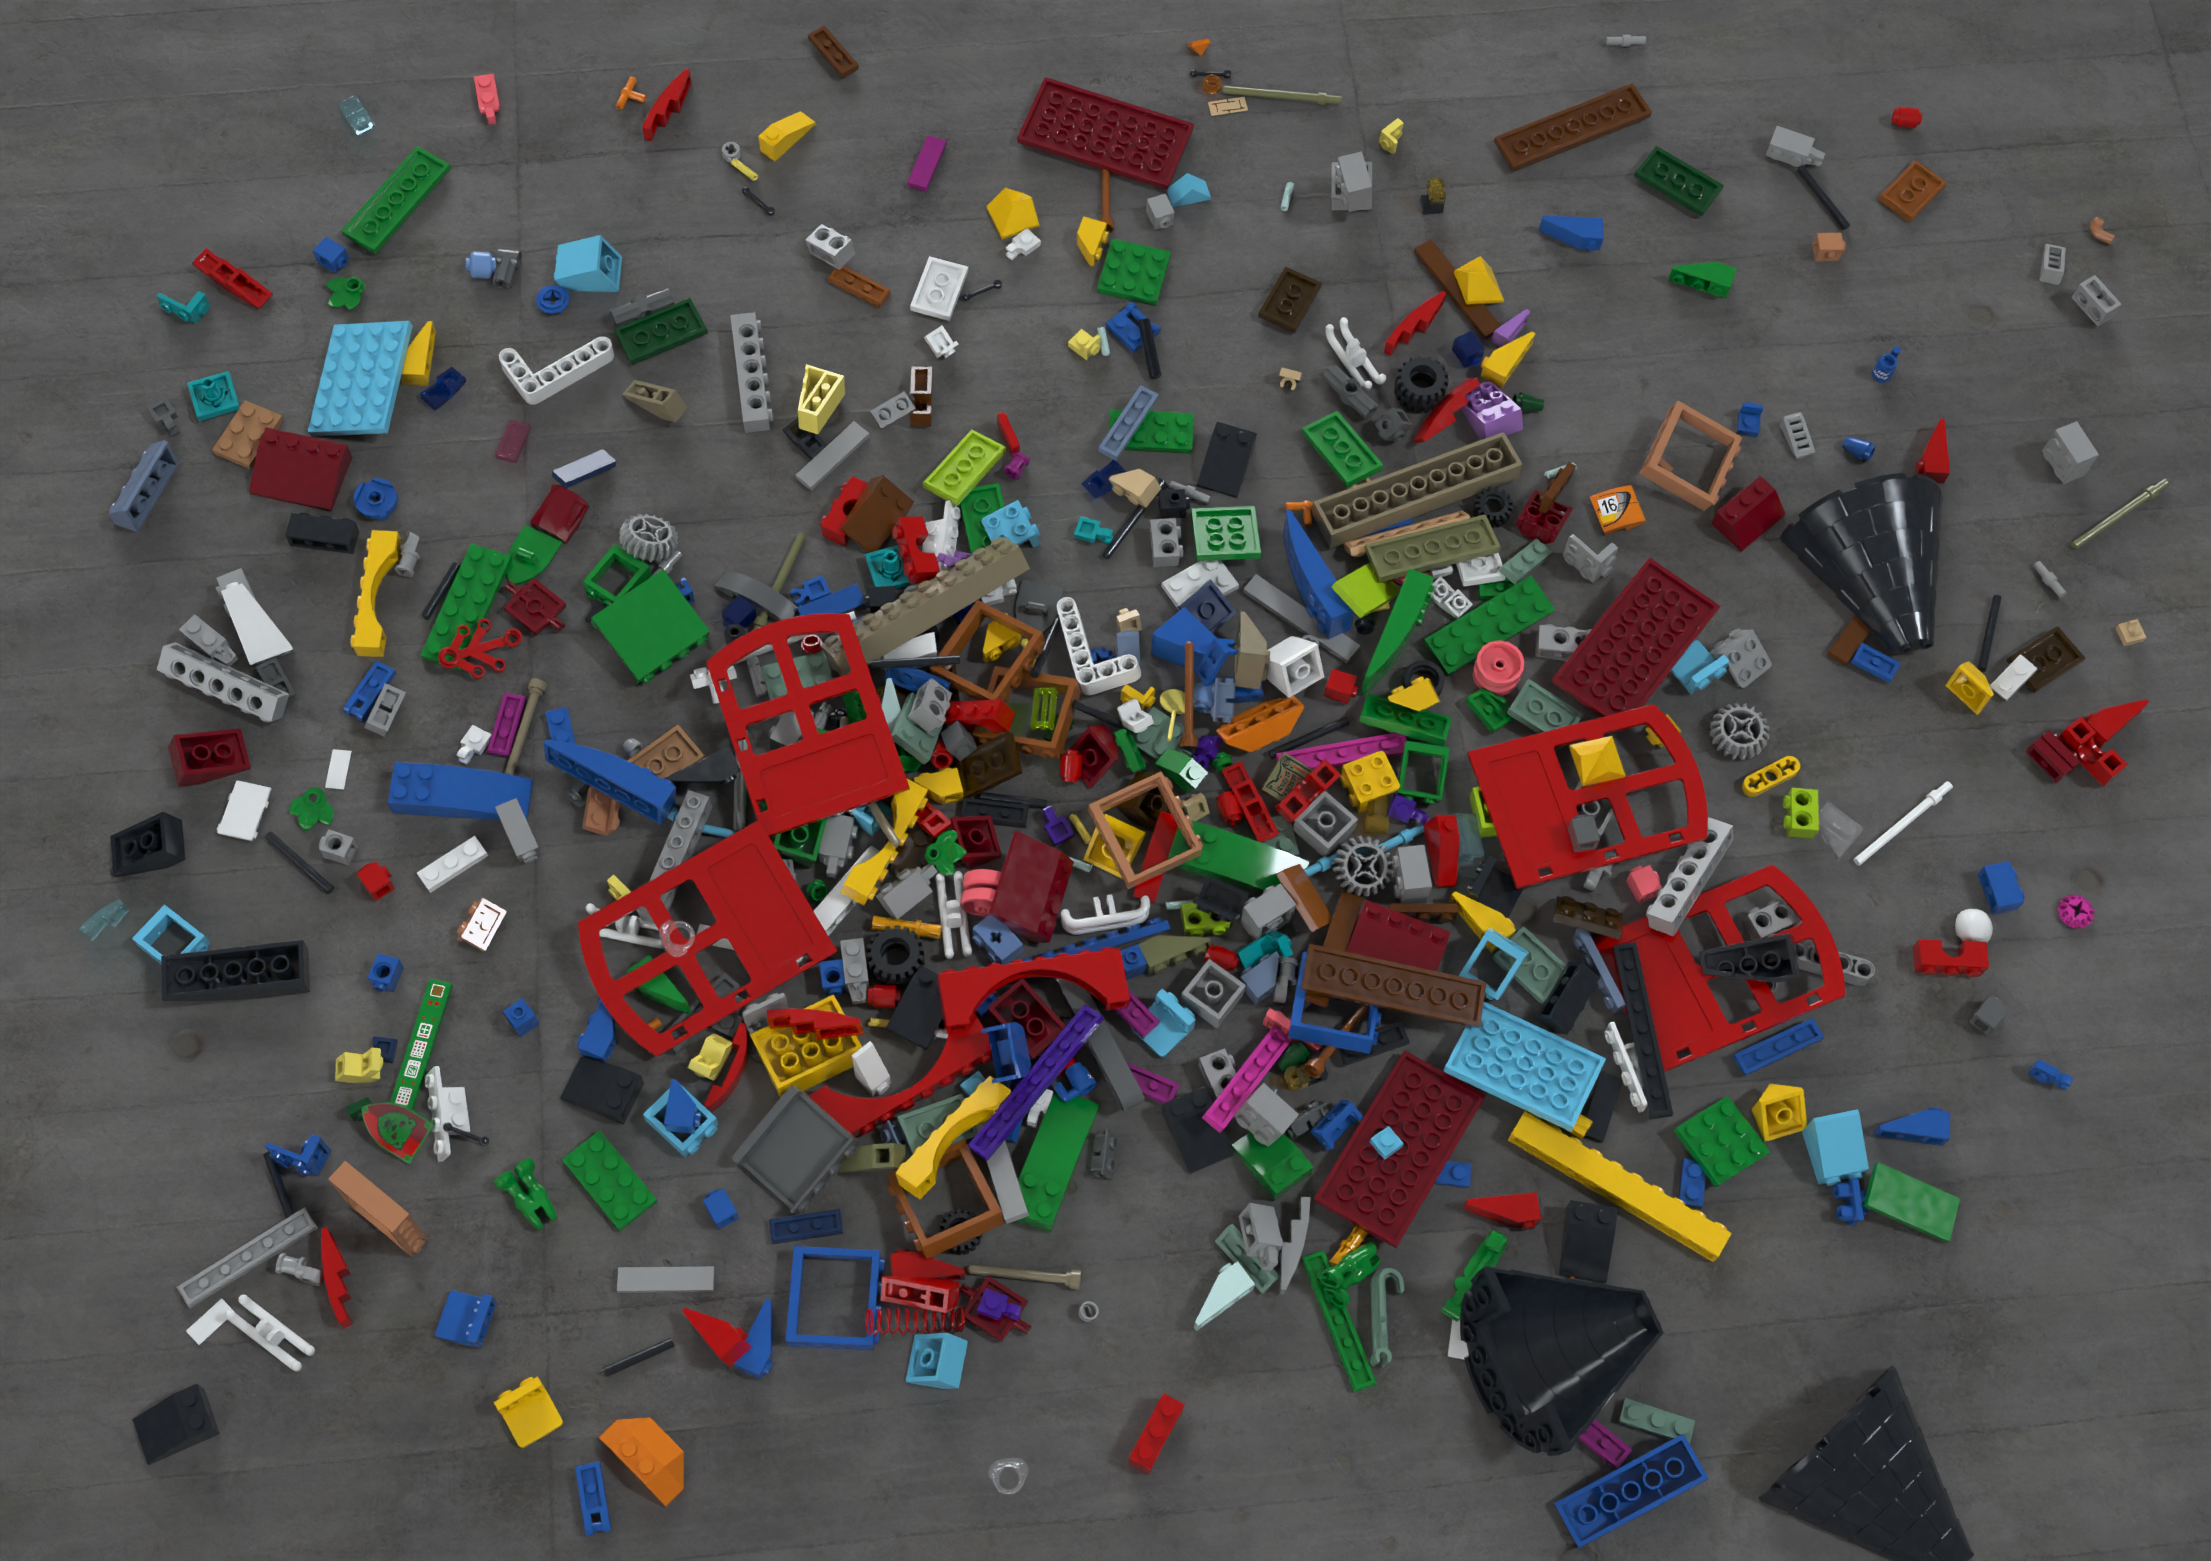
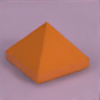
(1199, 46)

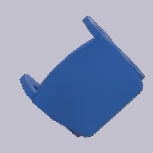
(1009, 1051)

